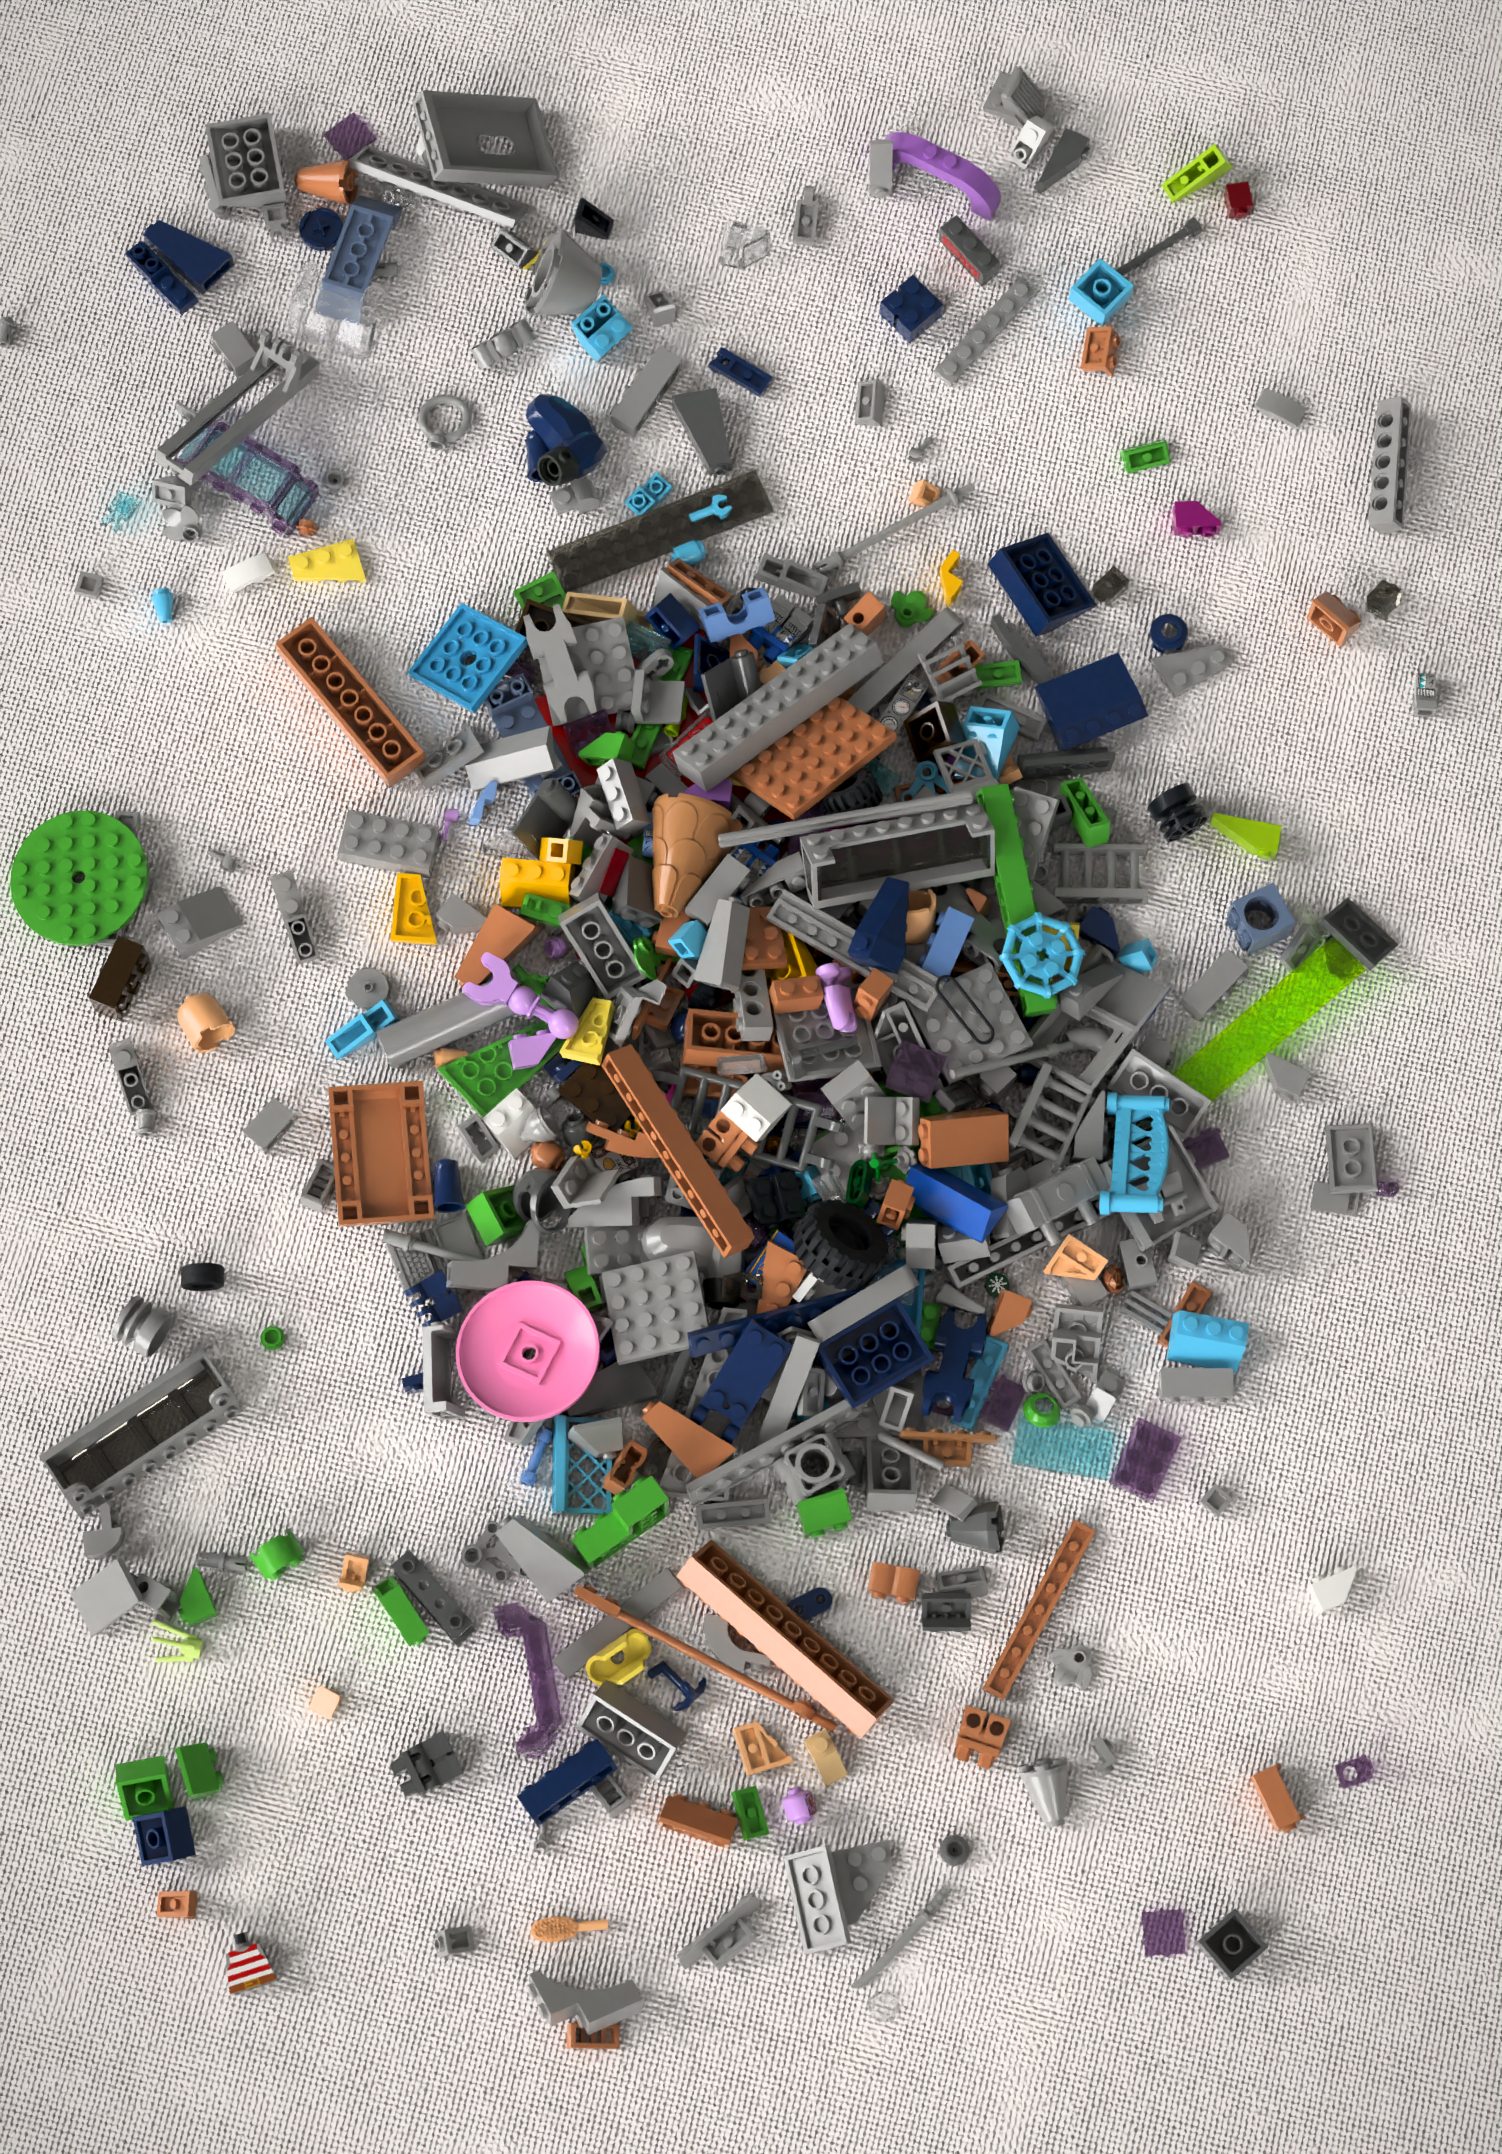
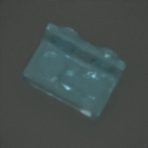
(644, 641)

